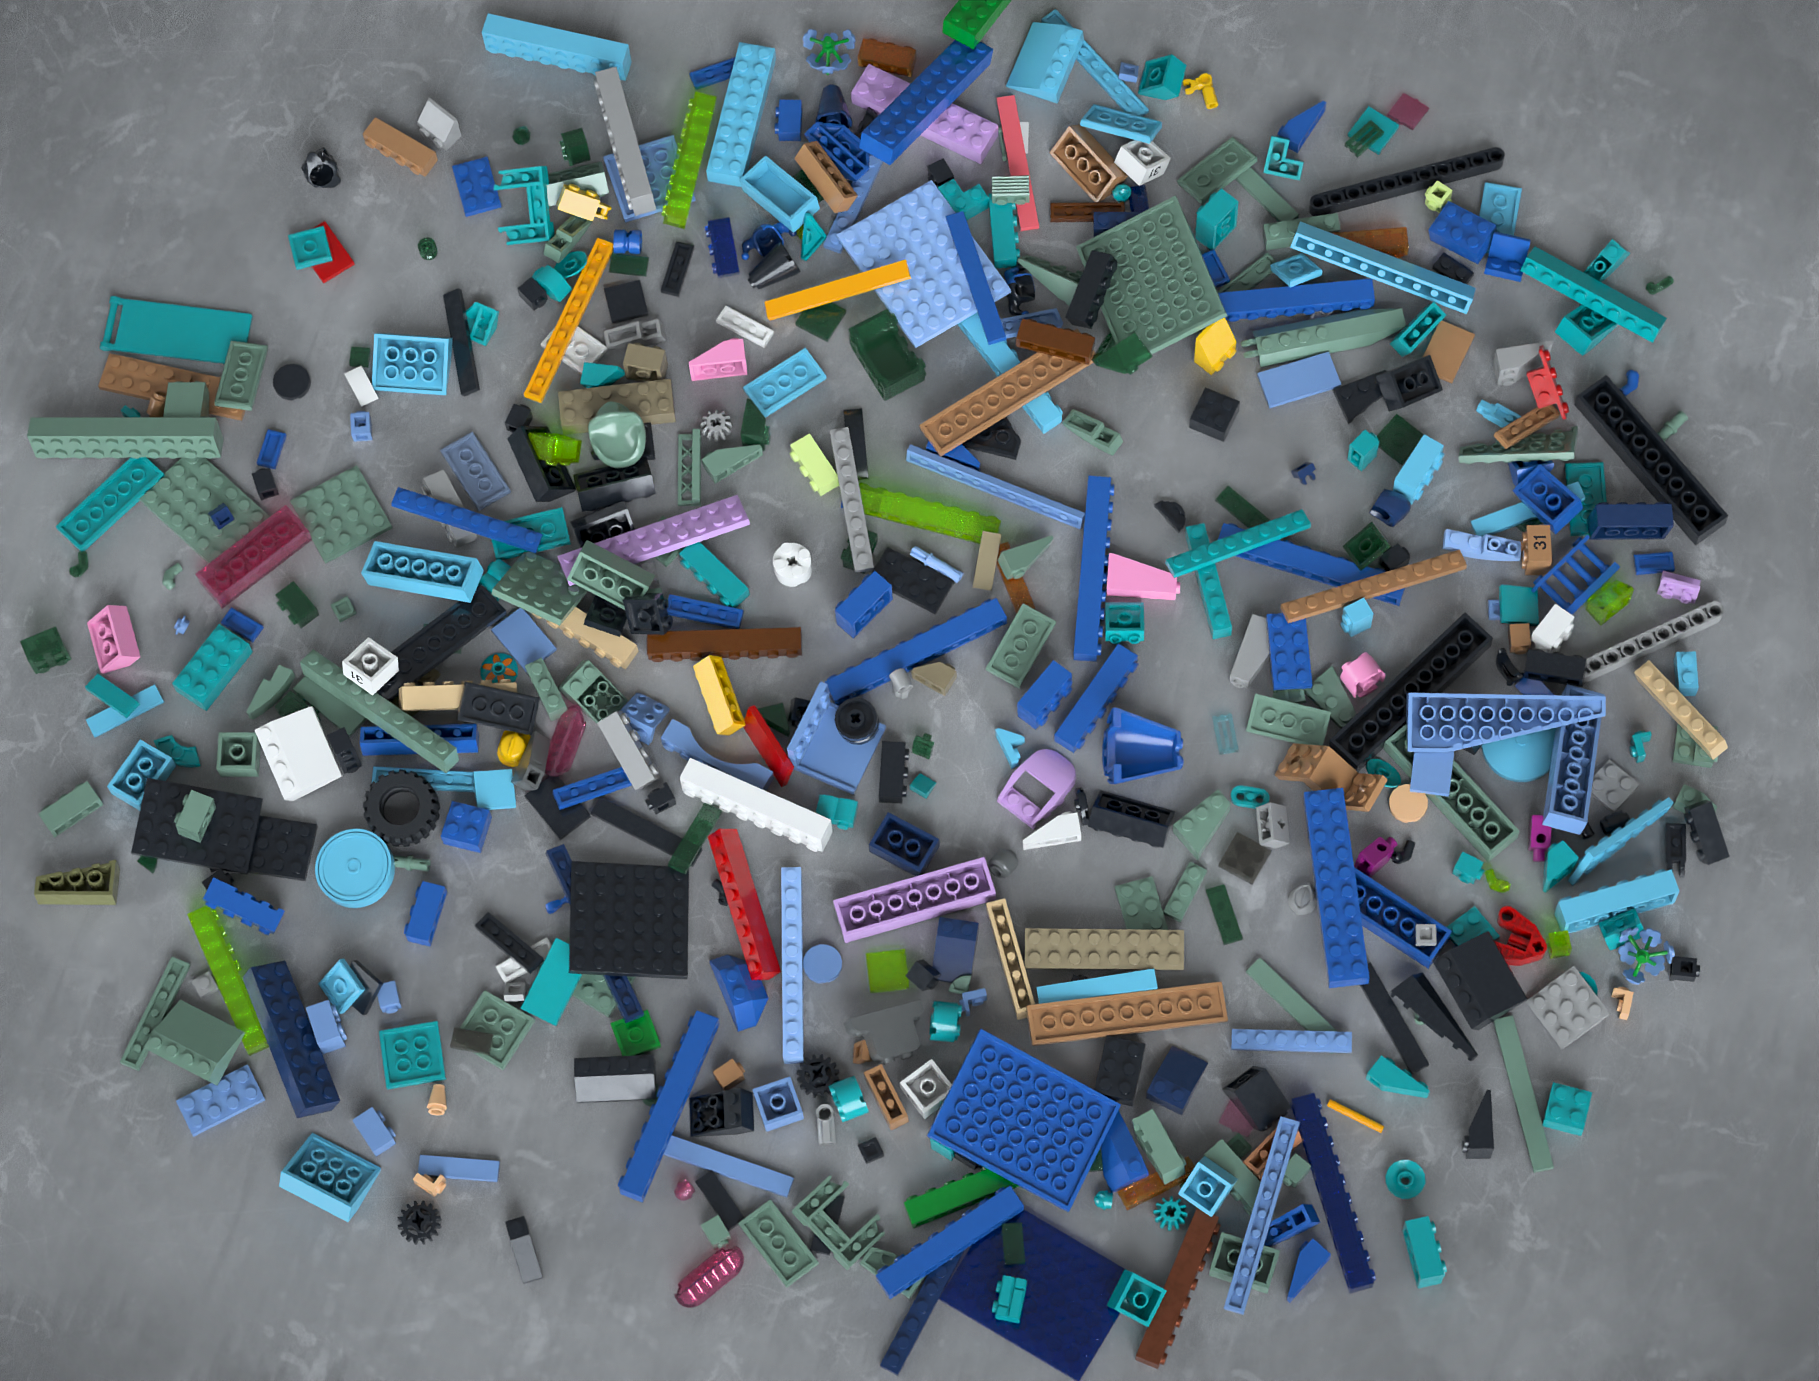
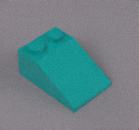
(1584, 329)

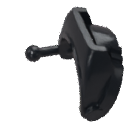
(1503, 659)

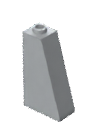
(1252, 653)

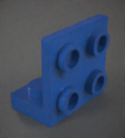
(1507, 256)

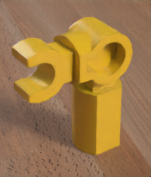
(1204, 83)

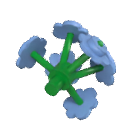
(829, 45)
(1653, 961)

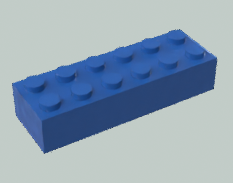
(1396, 920)

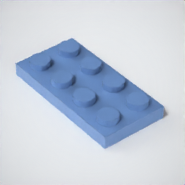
(220, 1102)

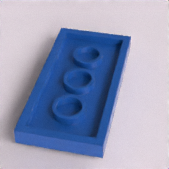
(1288, 653)

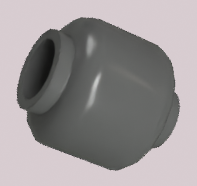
(1003, 863)

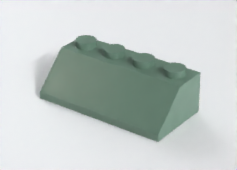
(586, 177)
(608, 575)

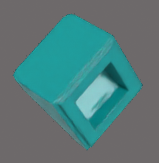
(922, 785)

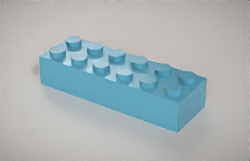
(422, 571)
(1592, 908)

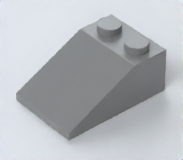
(1514, 362)

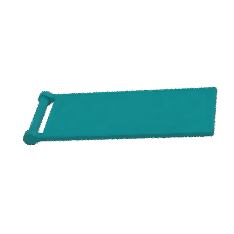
(174, 330)

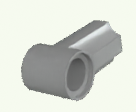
(900, 683)
(826, 1127)

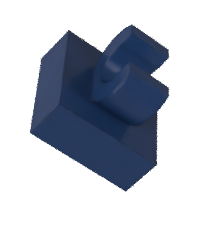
(1304, 470)
(221, 516)

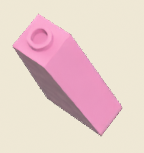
(1139, 580)

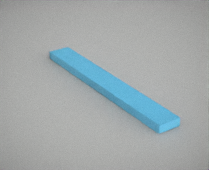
(1103, 73)

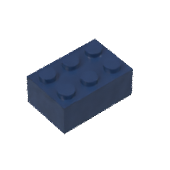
(904, 845)

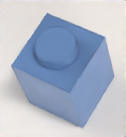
(389, 997)

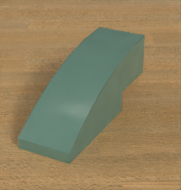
(566, 238)
(1093, 432)
(270, 691)

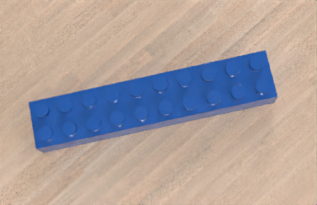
(924, 100)
(1336, 888)

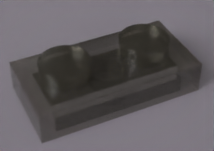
(472, 1041)

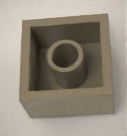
(645, 363)

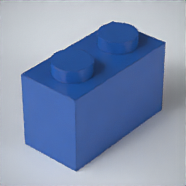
(790, 120)

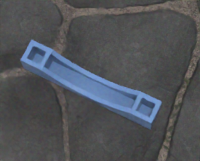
(680, 739)

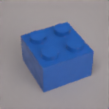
(466, 827)

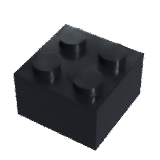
(1214, 414)

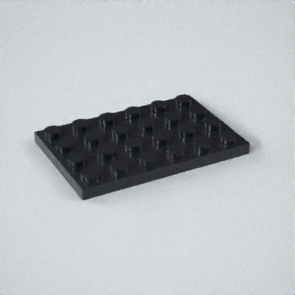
(227, 839)

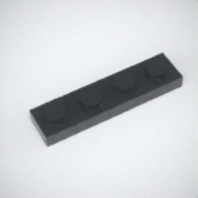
(509, 942)

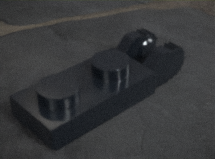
(1675, 846)

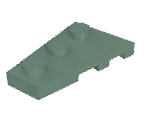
(1330, 696)
(877, 1258)

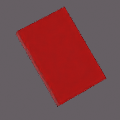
(340, 257)

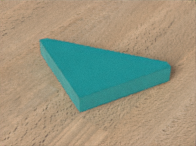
(812, 236)

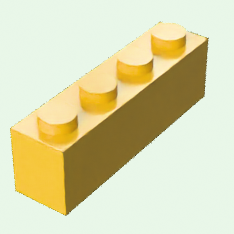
(719, 695)

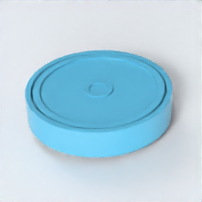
(355, 868)

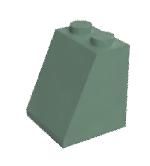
(187, 399)

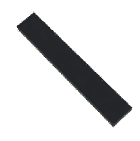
(461, 342)
(638, 827)
(1394, 1023)

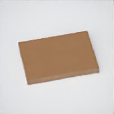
(1448, 349)

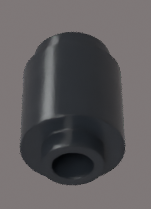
(1613, 821)

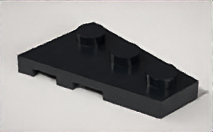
(1358, 396)

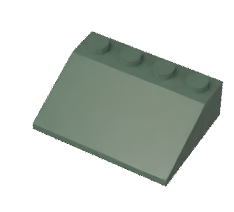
(195, 1041)

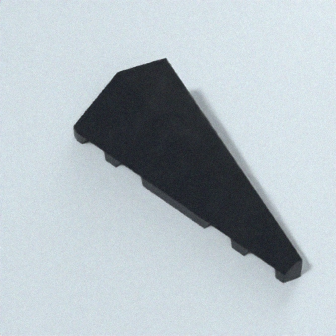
(1425, 1002)

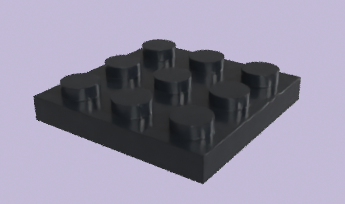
(283, 848)

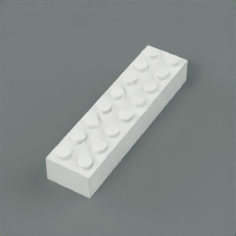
(756, 805)

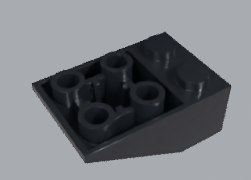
(722, 1113)

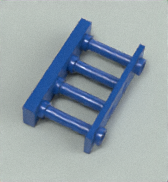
(1592, 582)

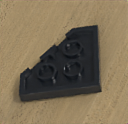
(996, 440)

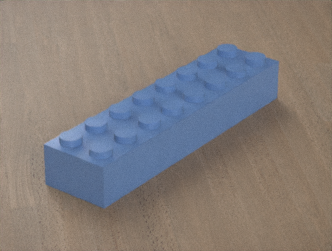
(1572, 771)

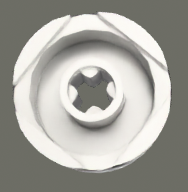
(799, 558)

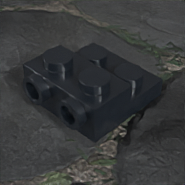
(648, 614)

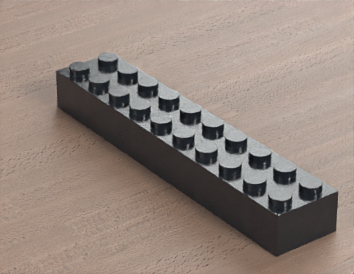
(1651, 459)
(1429, 673)

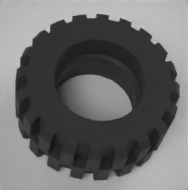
(390, 785)

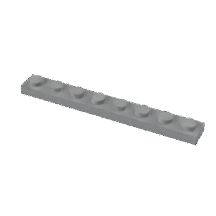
(851, 500)

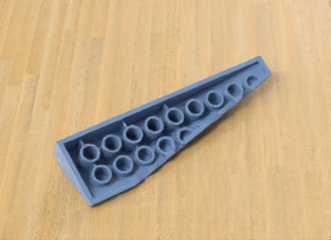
(1466, 720)

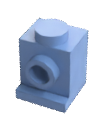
(360, 432)

